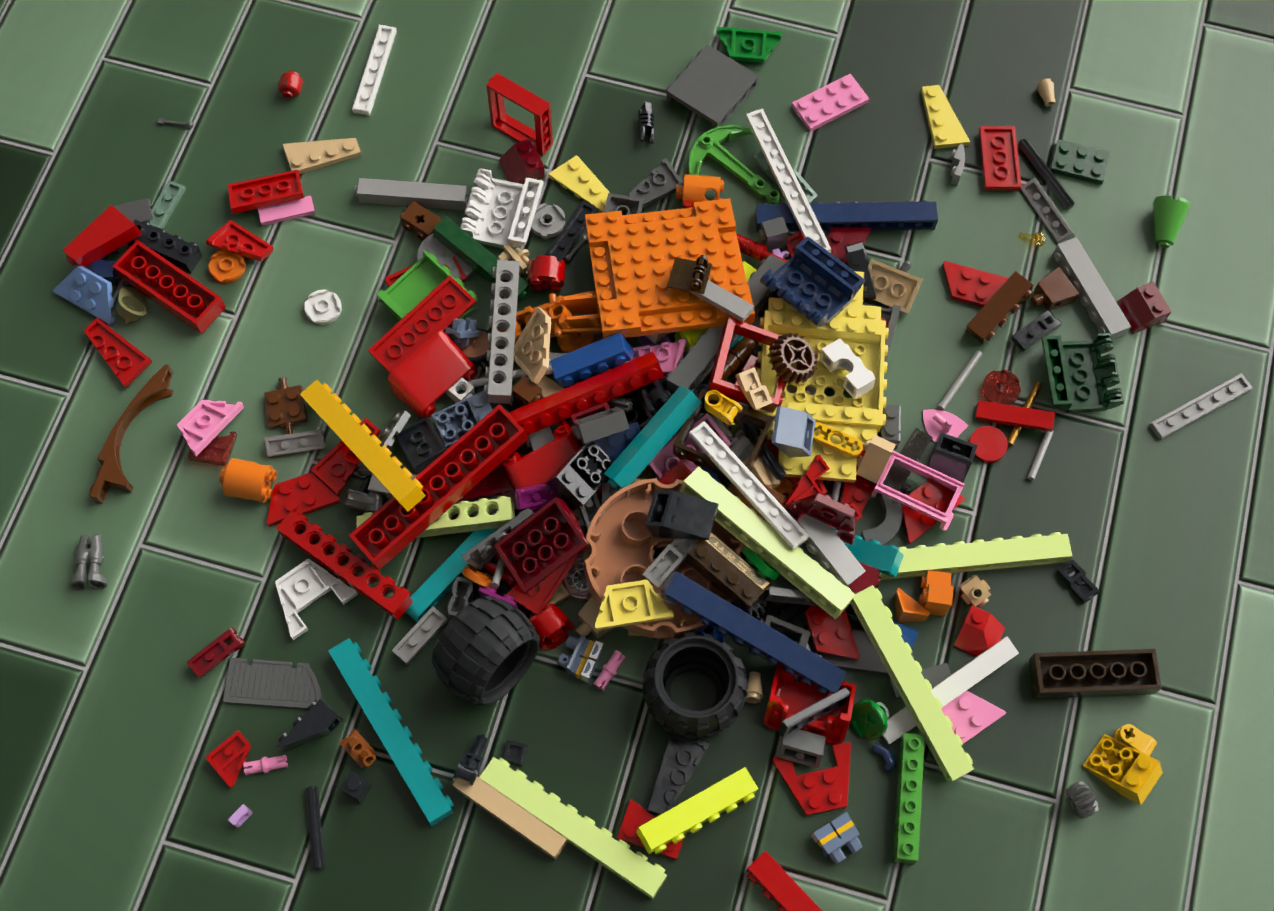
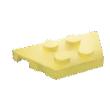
(630, 605)

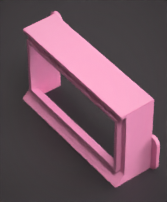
(927, 473)

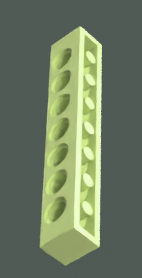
(464, 522)

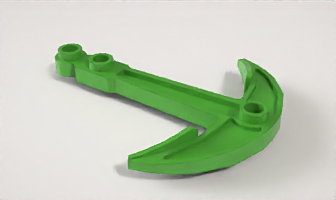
(727, 160)

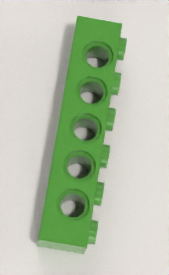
(909, 799)

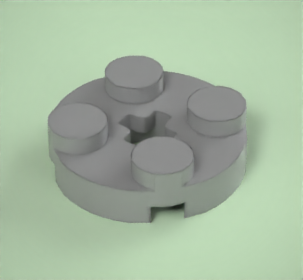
(551, 229)

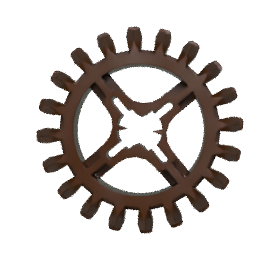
(792, 358)

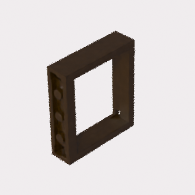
(747, 416)

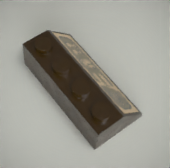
(727, 571)

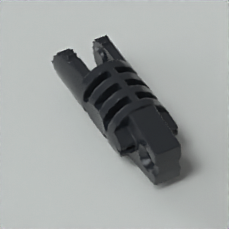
(646, 123)

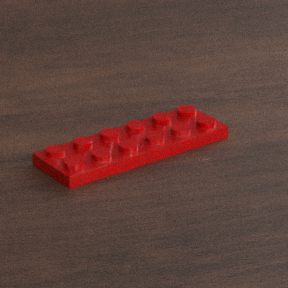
(431, 315)

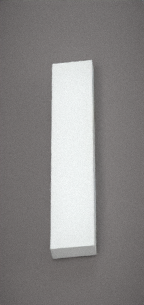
(374, 70)

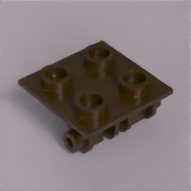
(690, 274)

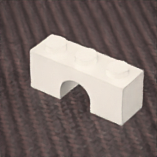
(839, 356)

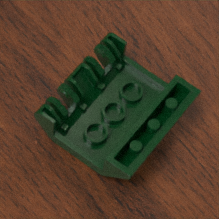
(1081, 375)

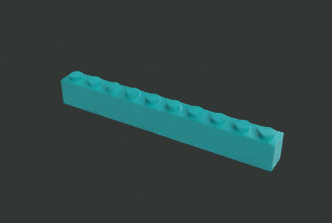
(390, 731)

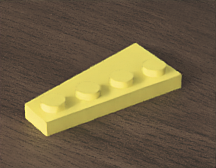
(942, 121)
(582, 182)

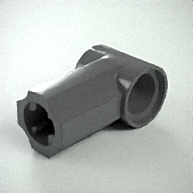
(362, 501)

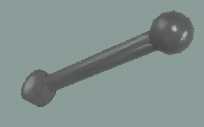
(162, 121)
(568, 257)

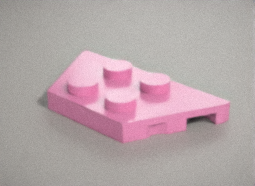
(206, 422)
(971, 715)

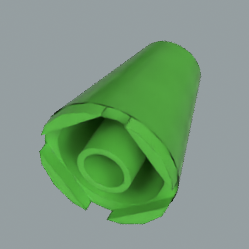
(1168, 219)

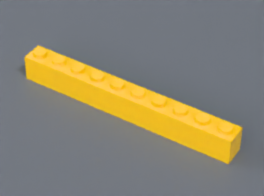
(364, 446)

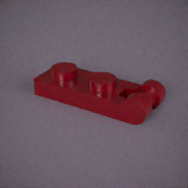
(215, 653)

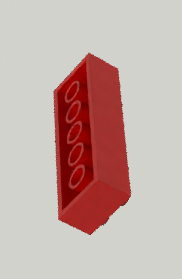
(169, 286)

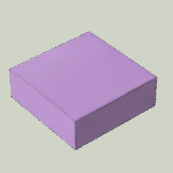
(240, 816)

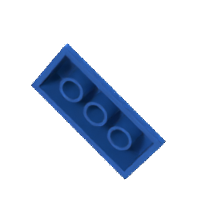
(591, 359)

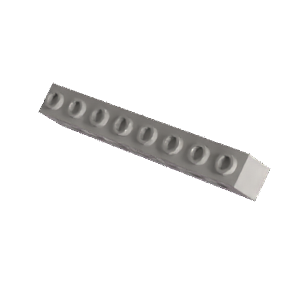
(501, 392)

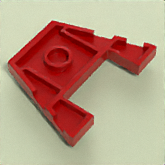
(806, 485)
(821, 789)

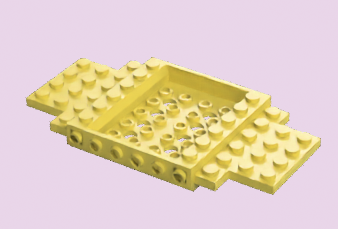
(861, 418)

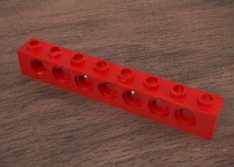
(394, 606)

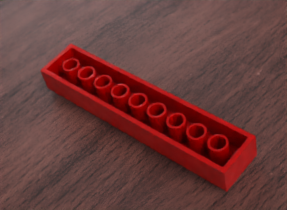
(443, 484)

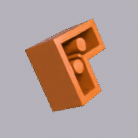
(936, 592)

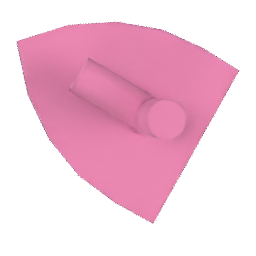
(942, 421)

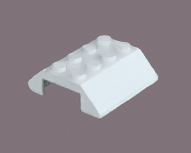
(501, 210)

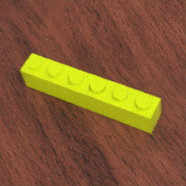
(696, 811)

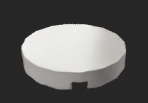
(323, 307)

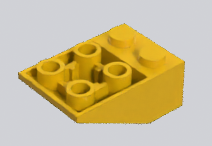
(1124, 768)

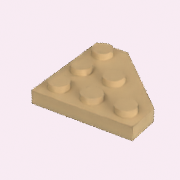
(533, 345)

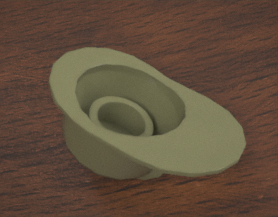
(131, 304)

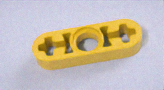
(833, 432)

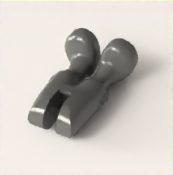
(95, 558)

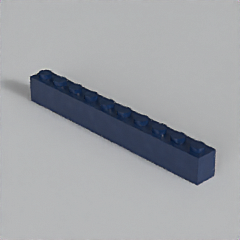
(875, 215)
(752, 632)

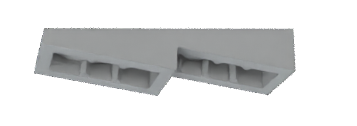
(668, 560)

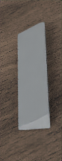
(1047, 211)

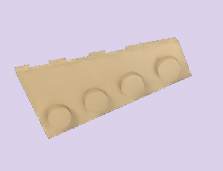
(319, 154)

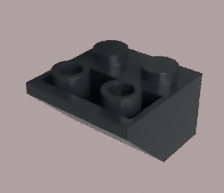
(952, 456)

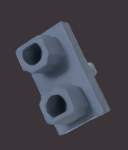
(463, 331)

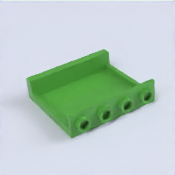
(416, 285)

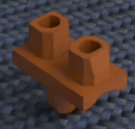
(358, 749)

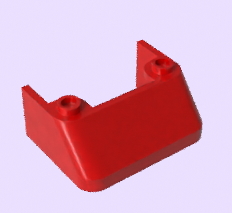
(542, 463)

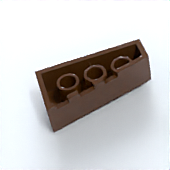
(1000, 308)

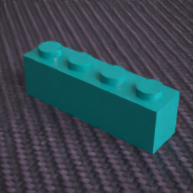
(878, 556)

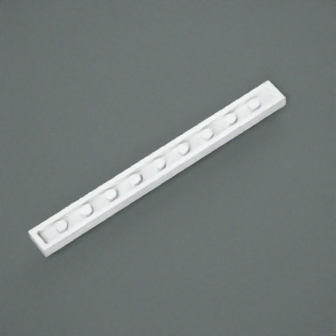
(786, 178)

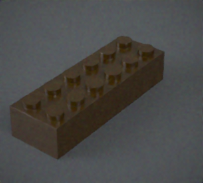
(1095, 673)

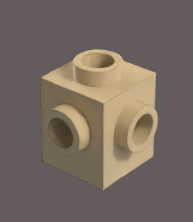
(968, 588)

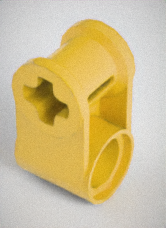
(725, 409)
(1135, 739)

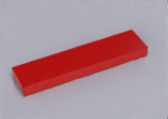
(1015, 416)

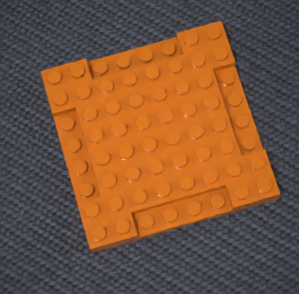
(635, 259)

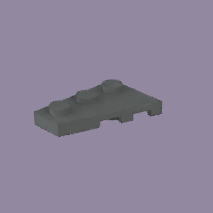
(658, 184)

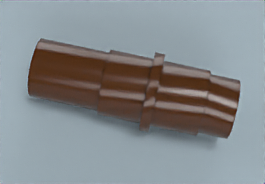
(737, 356)

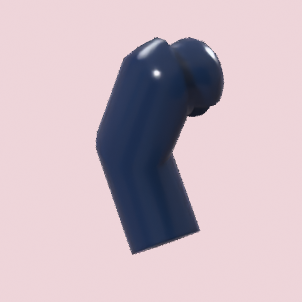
(888, 756)

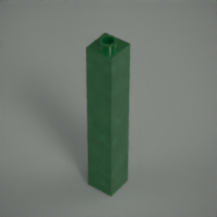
(472, 252)

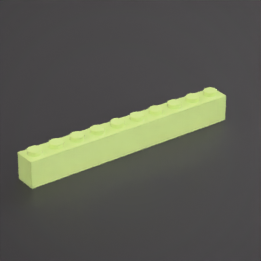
(768, 544)
(984, 555)
(911, 685)
(576, 829)

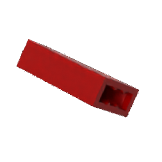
(101, 237)

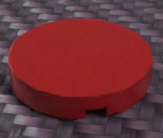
(991, 444)

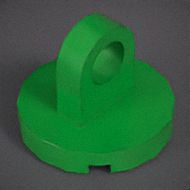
(869, 719)

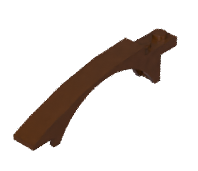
(111, 471)

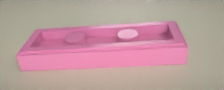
(286, 211)

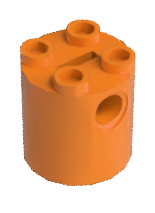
(696, 187)
(247, 480)

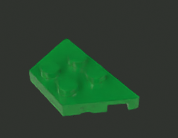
(748, 44)

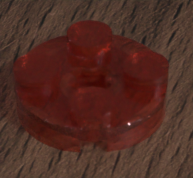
(1003, 377)

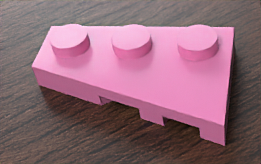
(667, 354)

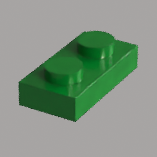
(764, 569)

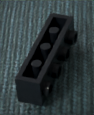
(172, 248)

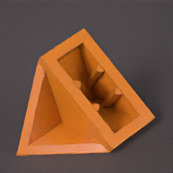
(908, 609)

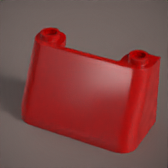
(430, 374)
(791, 696)

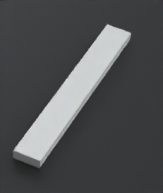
(749, 485)
(955, 684)

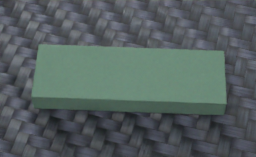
(166, 204)

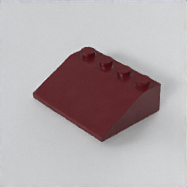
(542, 544)

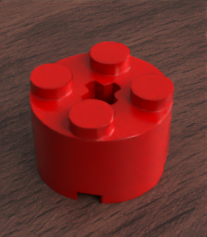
(546, 273)
(551, 627)

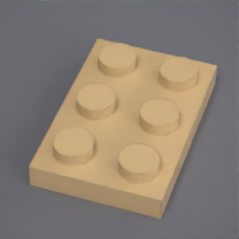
(893, 285)

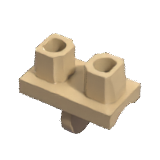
(517, 255)

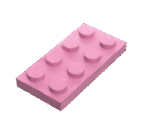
(830, 102)

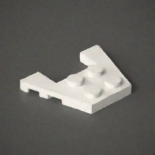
(303, 587)

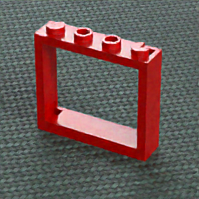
(500, 88)
(731, 390)

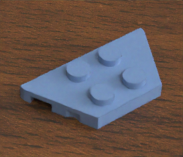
(88, 292)

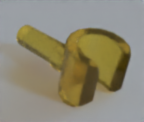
(1039, 237)

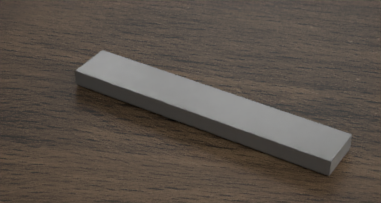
(1200, 406)

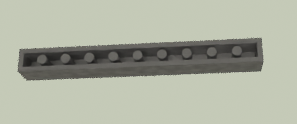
(702, 356)

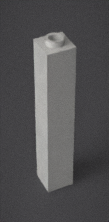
(404, 193)

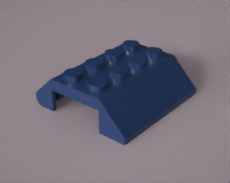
(814, 282)

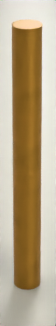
(1028, 404)

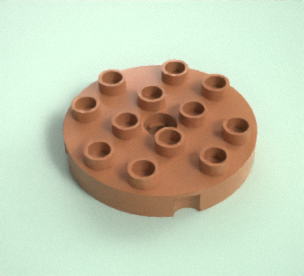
(624, 549)

